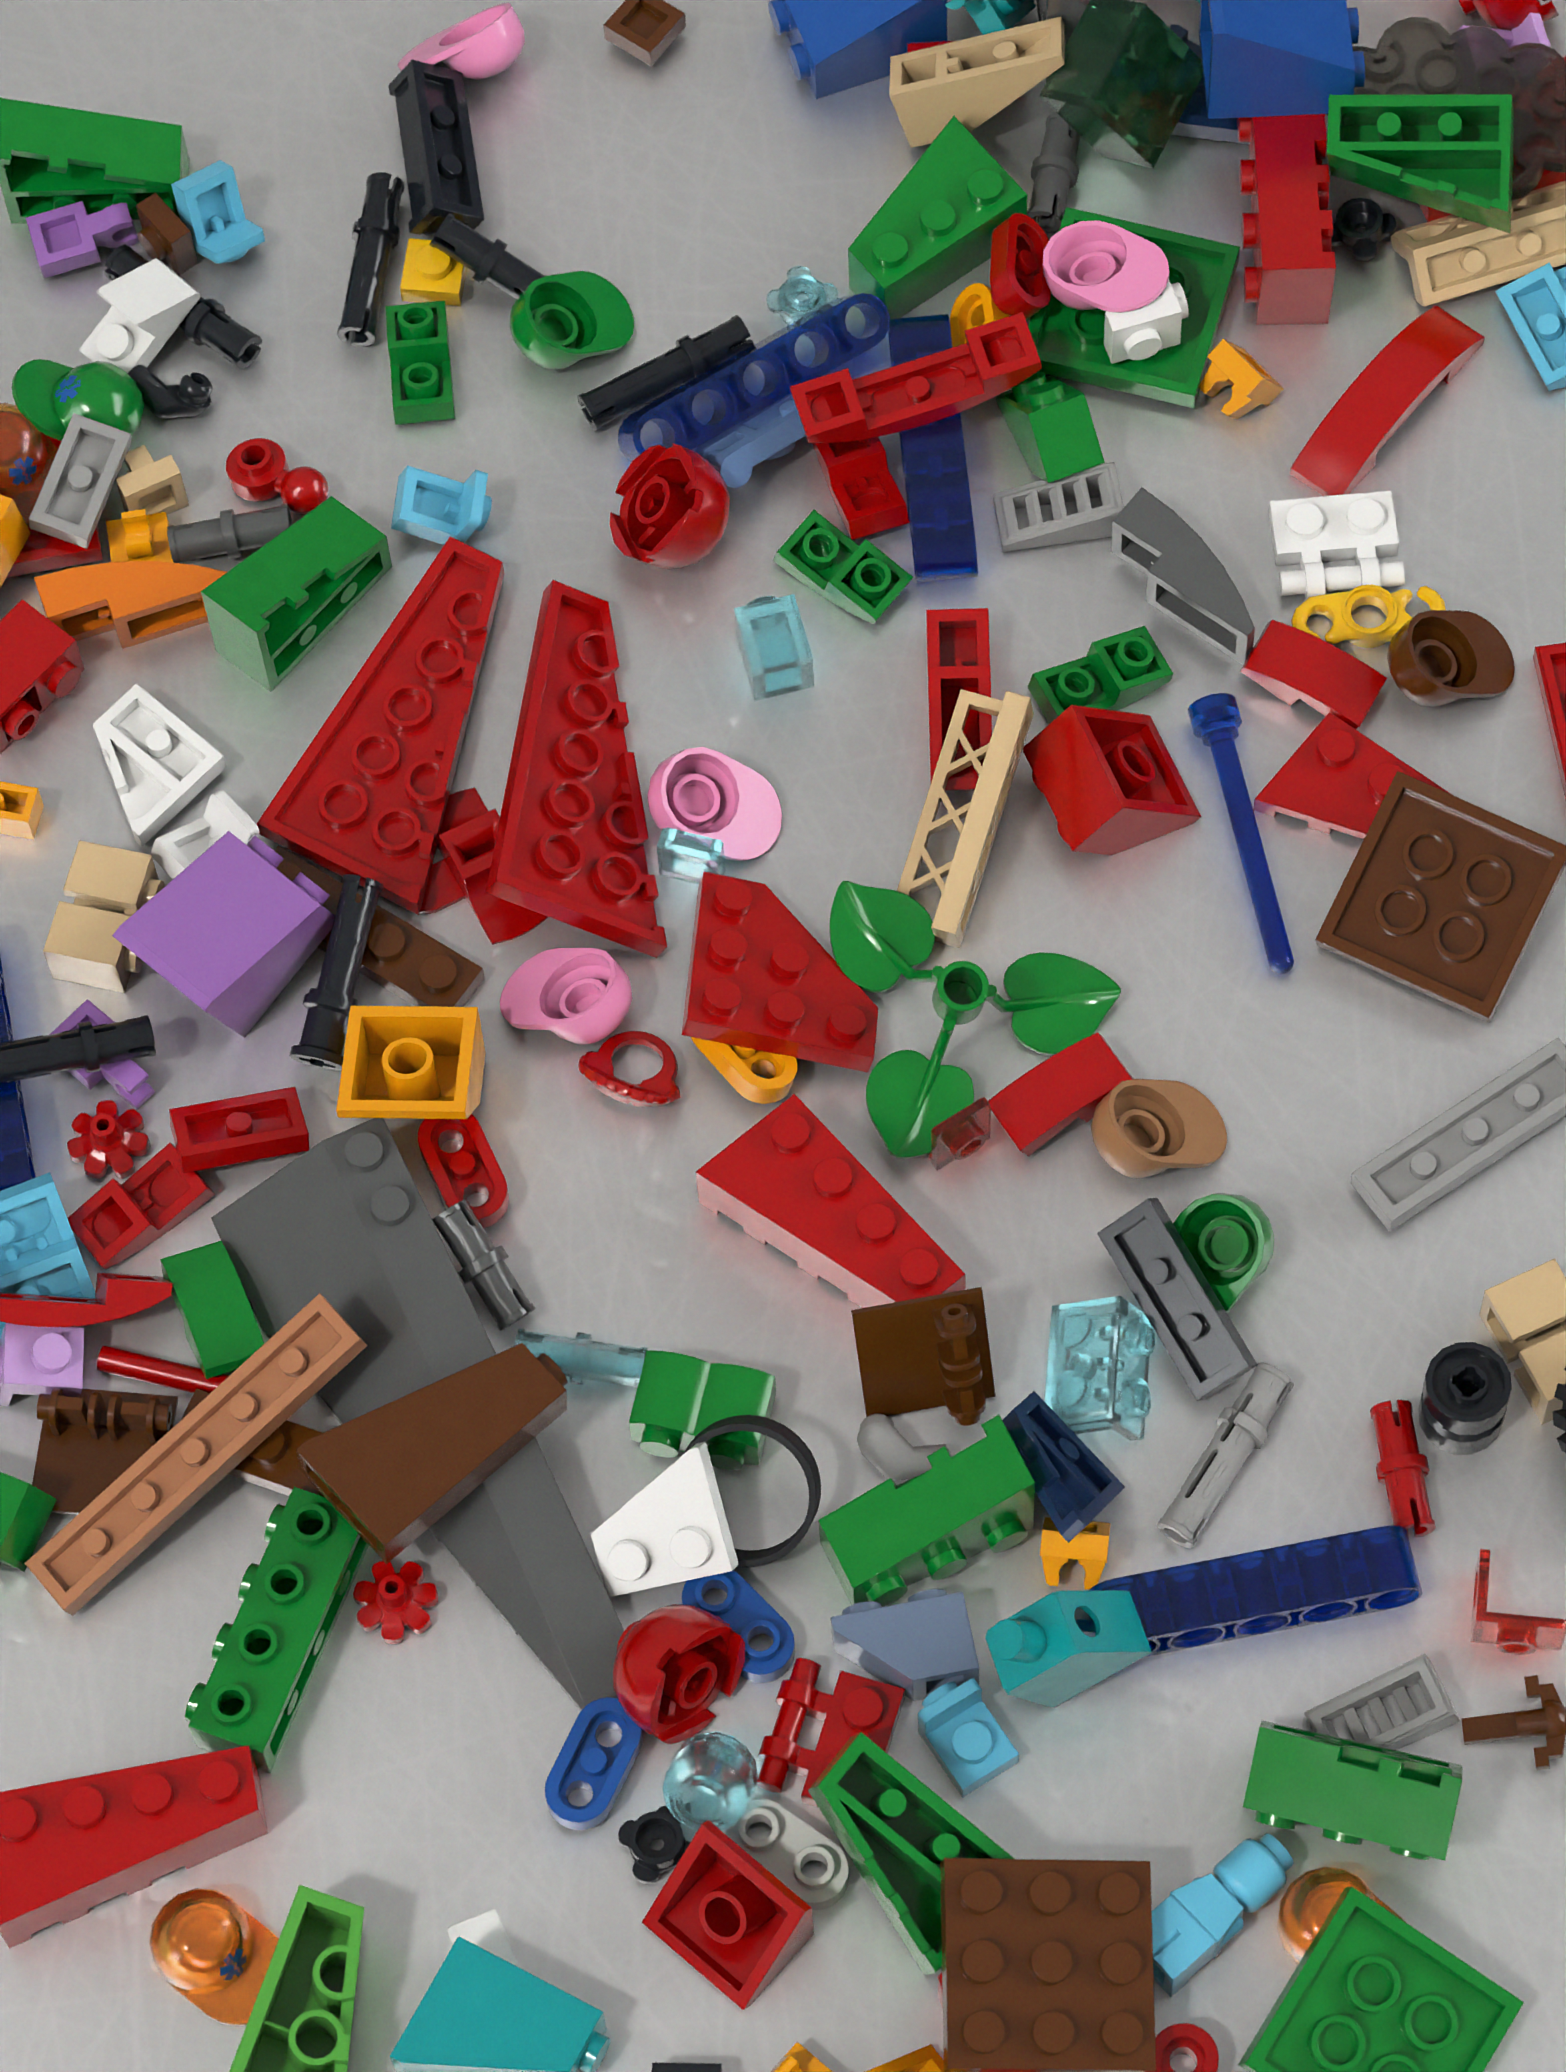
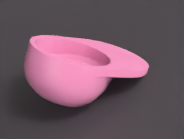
(476, 46)
(1103, 267)
(716, 799)
(568, 991)

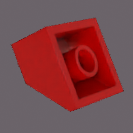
(1108, 780)

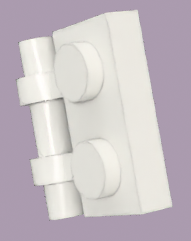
(1335, 530)

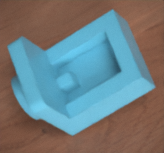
(215, 214)
(440, 506)

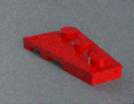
(1334, 780)

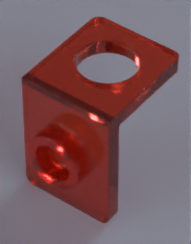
(961, 1134)
(1510, 1632)

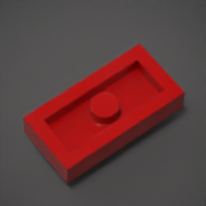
(239, 1129)

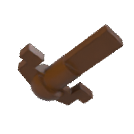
(1547, 1721)

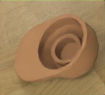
(1157, 1127)

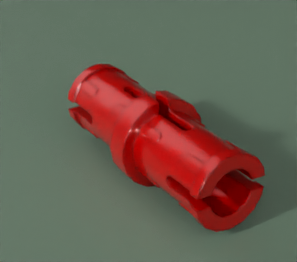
(1402, 1467)

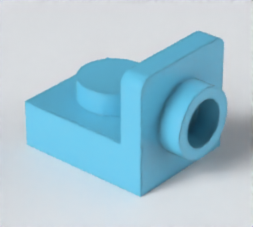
(965, 1736)

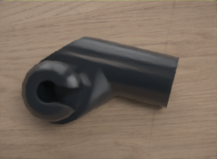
(173, 401)

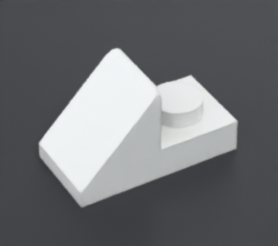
(143, 315)

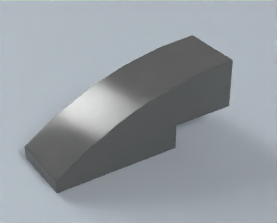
(1182, 574)

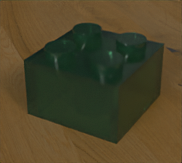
(1124, 81)

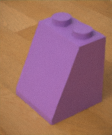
(230, 930)

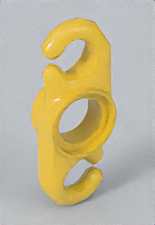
(1341, 605)

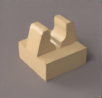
(151, 484)

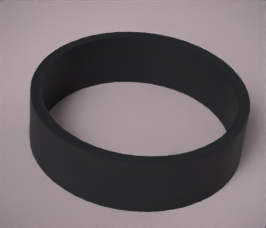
(802, 1453)

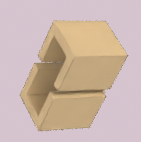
(107, 891)
(1530, 1325)

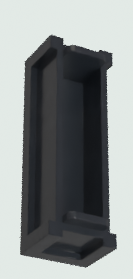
(436, 147)

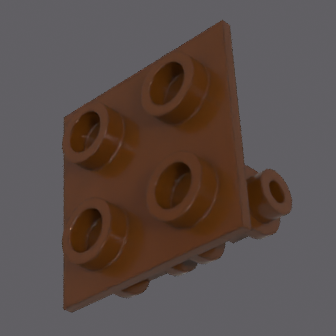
(926, 1355)
(94, 1441)

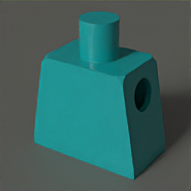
(1050, 1659)

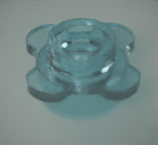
(799, 283)

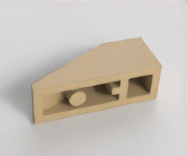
(972, 77)

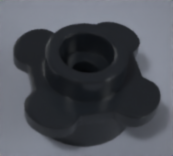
(1362, 214)
(638, 1838)

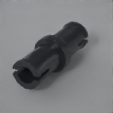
(484, 257)

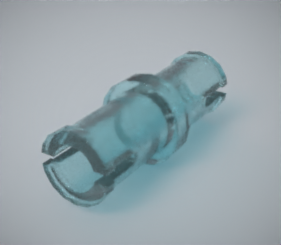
(587, 1359)

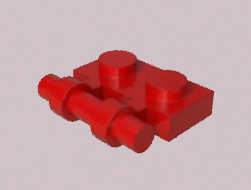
(853, 1708)

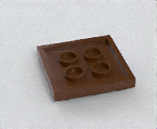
(1443, 896)
(1047, 1965)

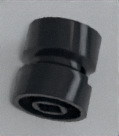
(1464, 1398)

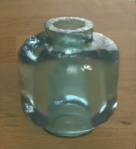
(710, 1780)

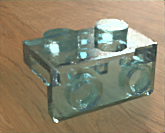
(1100, 1366)

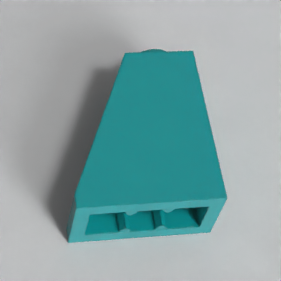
(498, 2019)

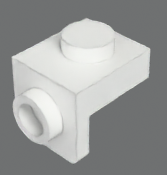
(1147, 329)
(184, 845)

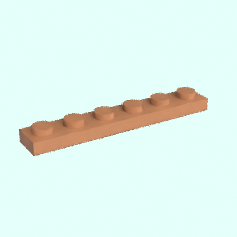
(195, 1454)

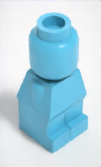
(1208, 1912)

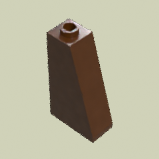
(431, 1448)

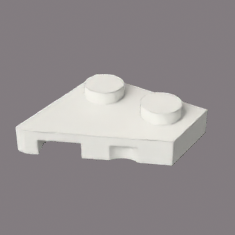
(153, 760)
(667, 1530)

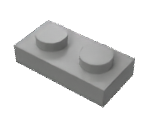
(80, 481)

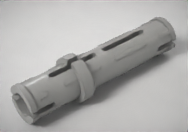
(1238, 1433)

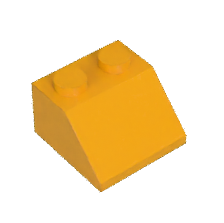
(412, 1063)

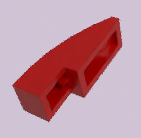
(956, 661)

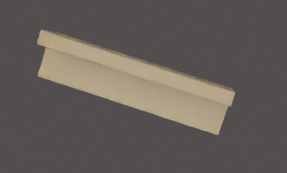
(1464, 256)
(981, 814)

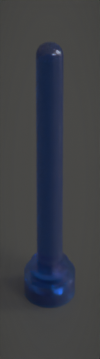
(1217, 724)

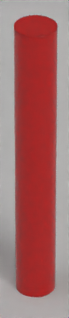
(155, 1370)

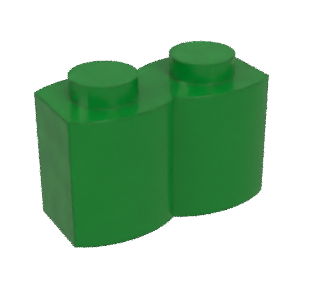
(686, 1394)

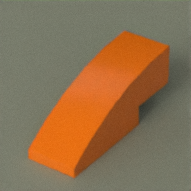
(131, 596)

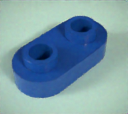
(748, 1617)
(591, 1765)

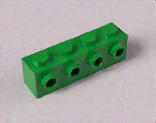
(279, 1629)

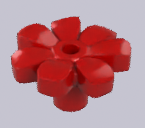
(108, 1140)
(395, 1601)

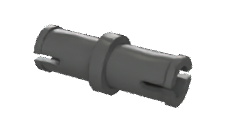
(1054, 173)
(227, 534)
(483, 1264)

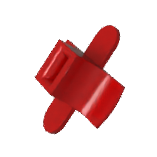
(467, 850)

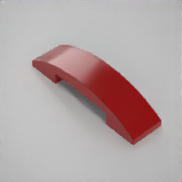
(920, 390)
(1382, 400)
(114, 1298)

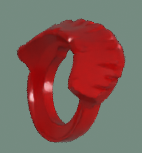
(652, 1092)

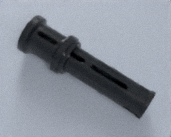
(331, 1001)

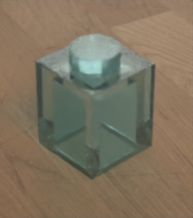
(774, 646)

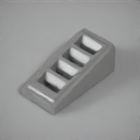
(1081, 526)
(1393, 1682)

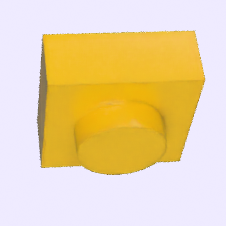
(431, 275)

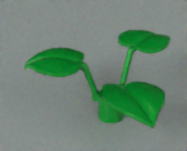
(884, 935)

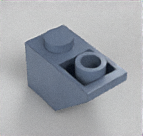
(911, 1642)

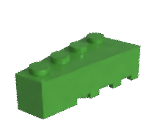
(307, 1992)

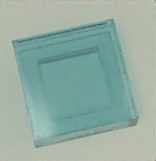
(689, 855)

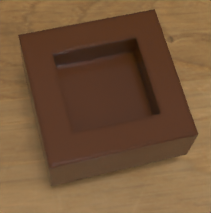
(644, 28)
(165, 235)

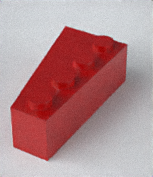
(1288, 219)
(823, 1208)
(118, 1831)

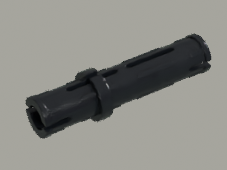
(374, 239)
(205, 322)
(664, 372)
(76, 1049)

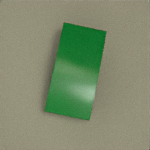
(420, 362)
(840, 570)
(1109, 677)
(213, 1308)

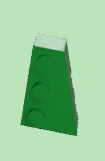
(1428, 150)
(79, 155)
(934, 223)
(294, 591)
(932, 1520)
(1353, 1791)
(897, 1839)

